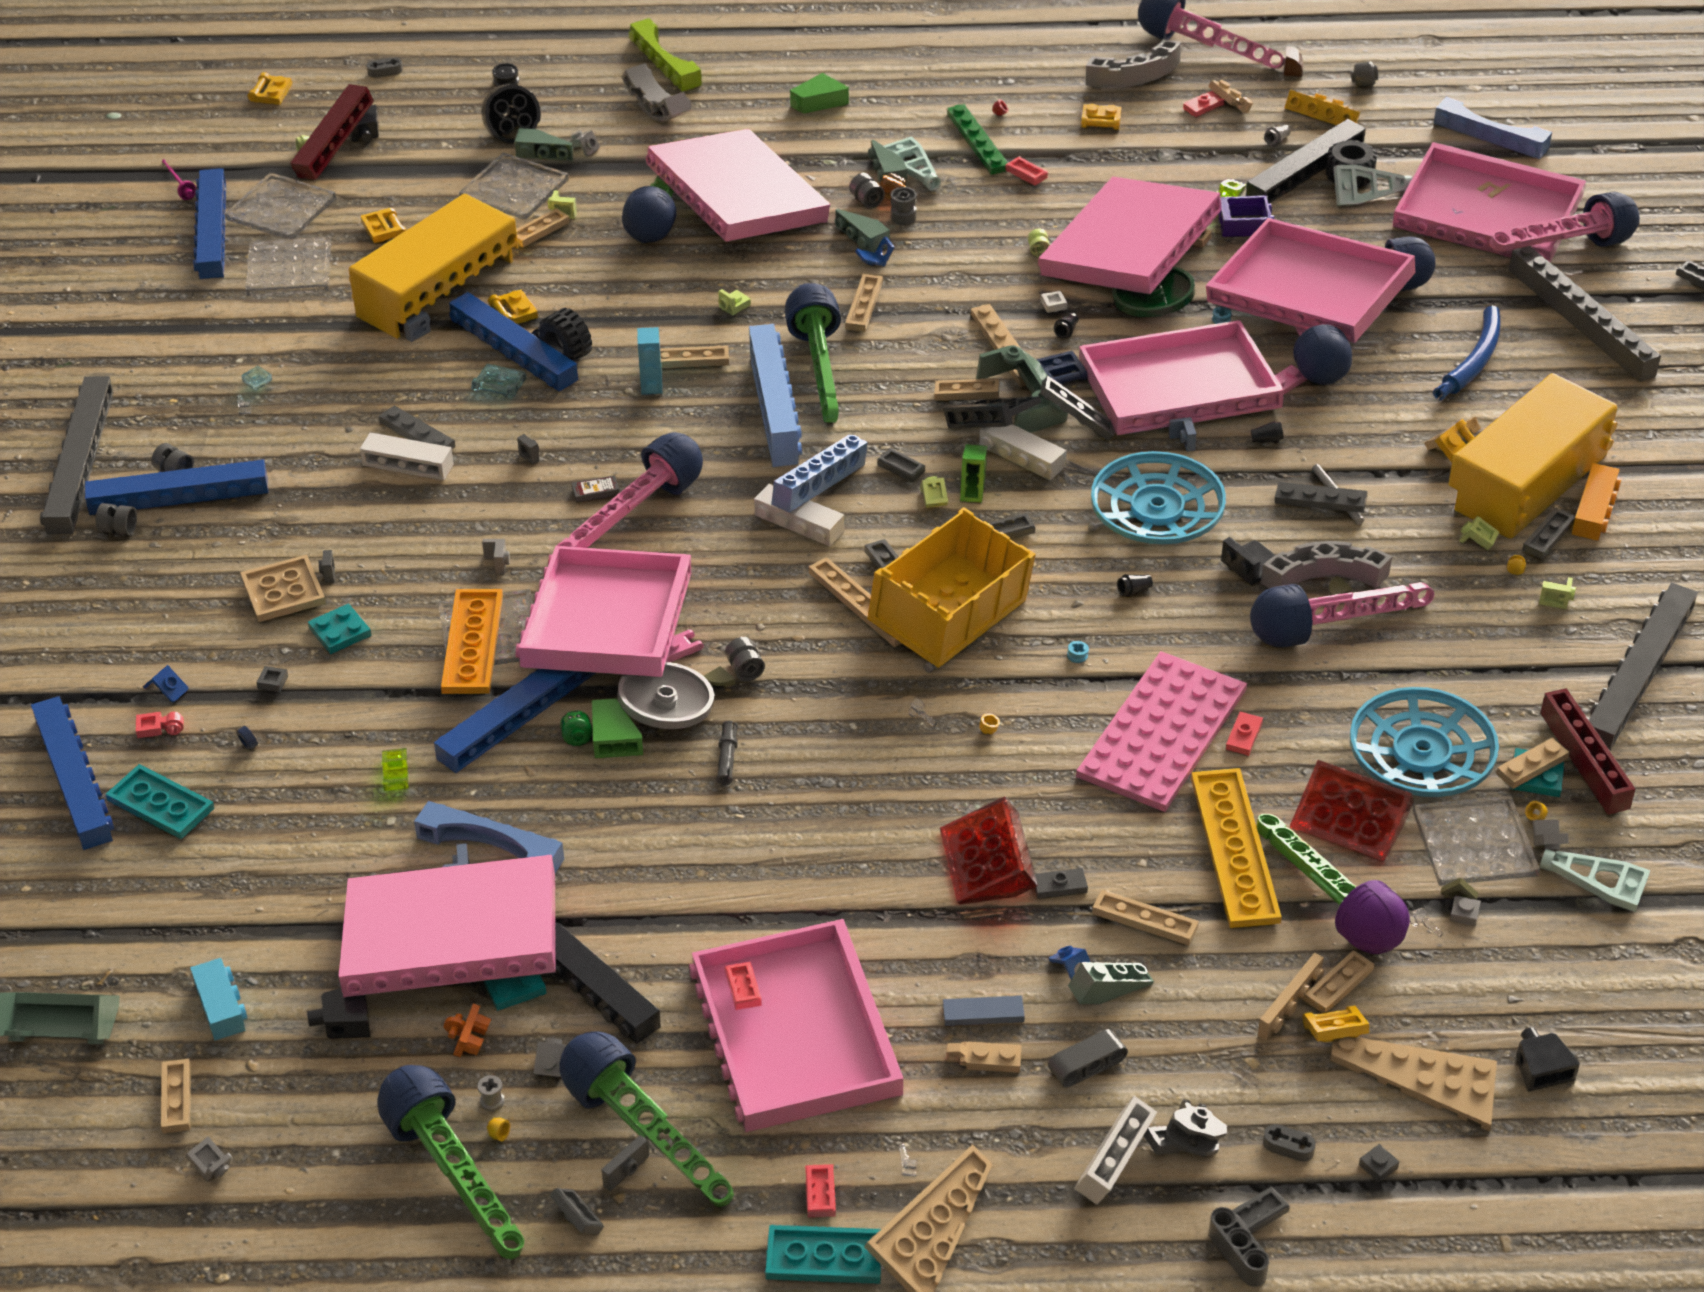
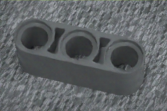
(1087, 1058)
(1241, 1258)

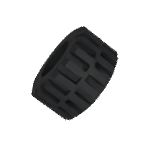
(1351, 153)
(566, 333)

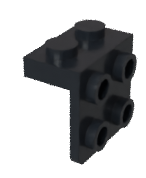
(1245, 559)

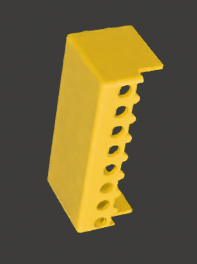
(429, 255)
(1532, 454)

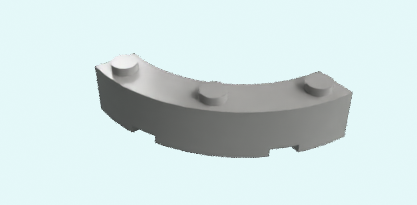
(1135, 69)
(651, 97)
(1327, 560)

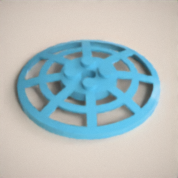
(1169, 499)
(1434, 740)

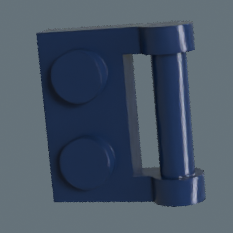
(1061, 364)

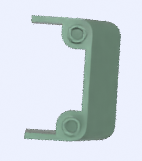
(1011, 358)
(57, 1015)

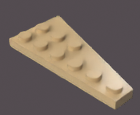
(1431, 1076)
(925, 1233)

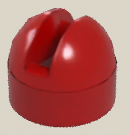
(1000, 108)

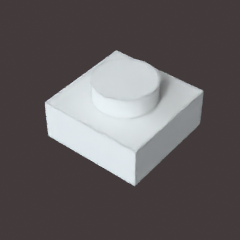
(1053, 301)

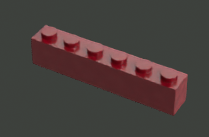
(332, 132)
(1587, 751)

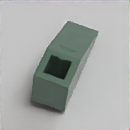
(541, 145)
(886, 161)
(861, 229)
(1106, 981)

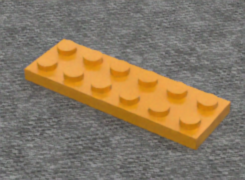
(472, 641)

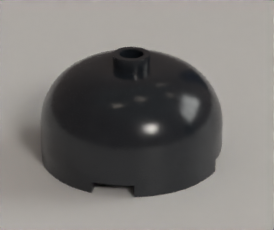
(518, 103)

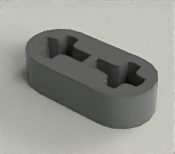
(384, 67)
(1289, 1142)

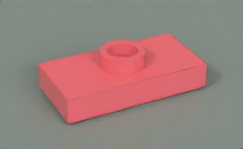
(1203, 103)
(1026, 171)
(1244, 733)
(743, 986)
(820, 1191)

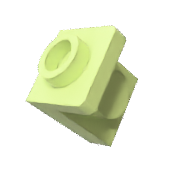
(564, 204)
(733, 302)
(934, 492)
(1480, 532)
(1557, 594)

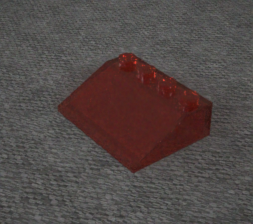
(1352, 811)
(988, 854)

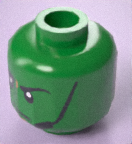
(576, 728)

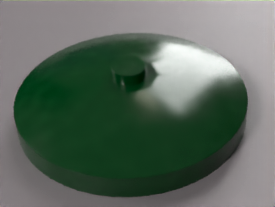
(1169, 296)

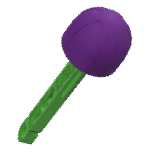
(1368, 914)

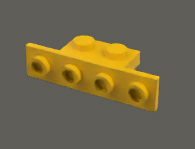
(1320, 108)

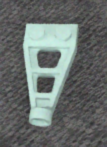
(909, 147)
(1346, 184)
(1629, 886)

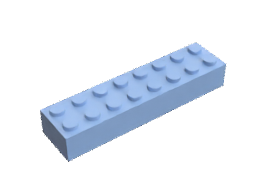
(774, 395)

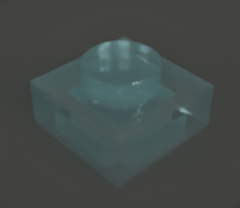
(256, 377)

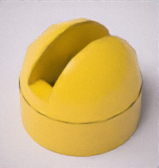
(1516, 565)
(992, 726)
(1536, 805)
(498, 1128)

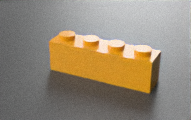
(1596, 502)

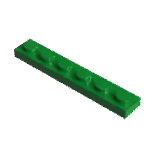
(977, 139)

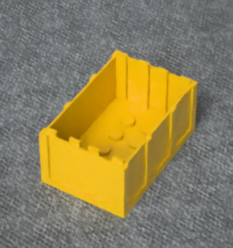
(950, 587)

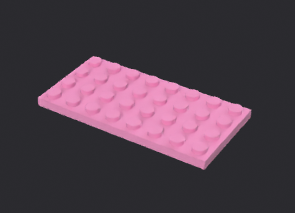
(1161, 731)

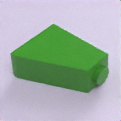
(819, 94)
(973, 473)
(614, 731)

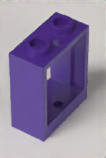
(1243, 207)

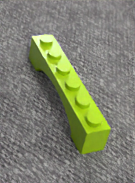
(682, 73)

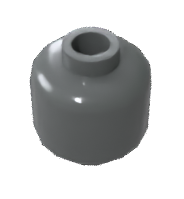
(1365, 74)

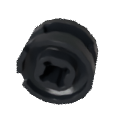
(505, 74)

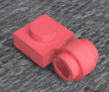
(152, 724)

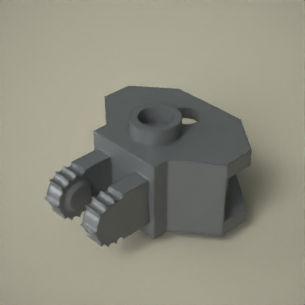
(1195, 1127)

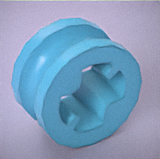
(1221, 315)
(1077, 657)

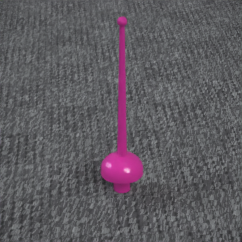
(185, 189)

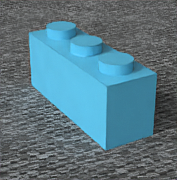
(649, 360)
(219, 998)

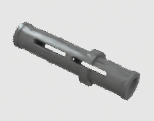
(727, 746)

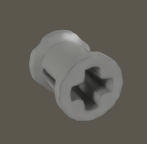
(490, 1091)

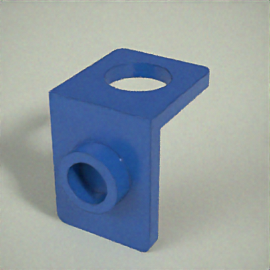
(877, 258)
(168, 683)
(1070, 958)

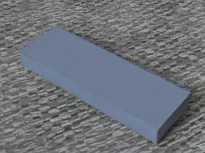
(983, 1010)

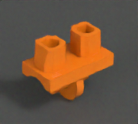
(457, 1027)

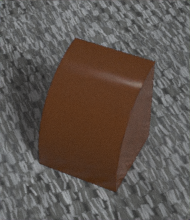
(1293, 63)

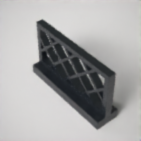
(988, 412)

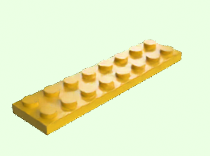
(1235, 848)

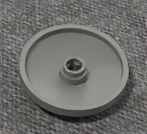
(669, 701)

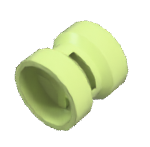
(1038, 242)

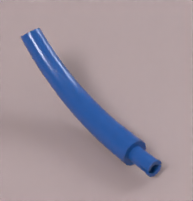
(1476, 360)

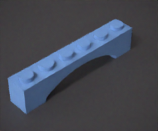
(1529, 141)
(443, 823)

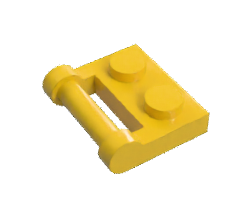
(275, 92)
(1101, 116)
(377, 226)
(517, 303)
(1451, 442)
(1336, 1024)

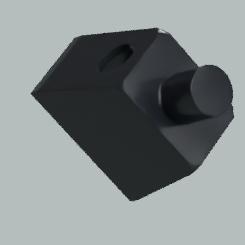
(367, 127)
(342, 1015)
(1545, 1060)

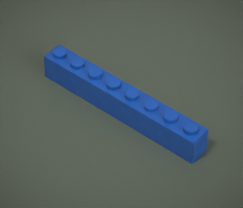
(210, 224)
(513, 341)
(179, 486)
(505, 715)
(72, 774)

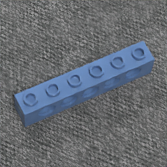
(819, 473)

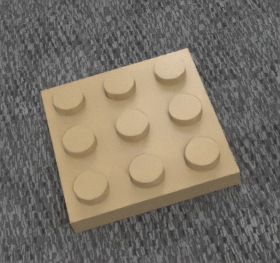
(282, 588)

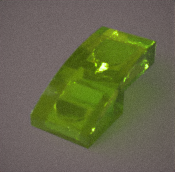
(1231, 188)
(395, 769)

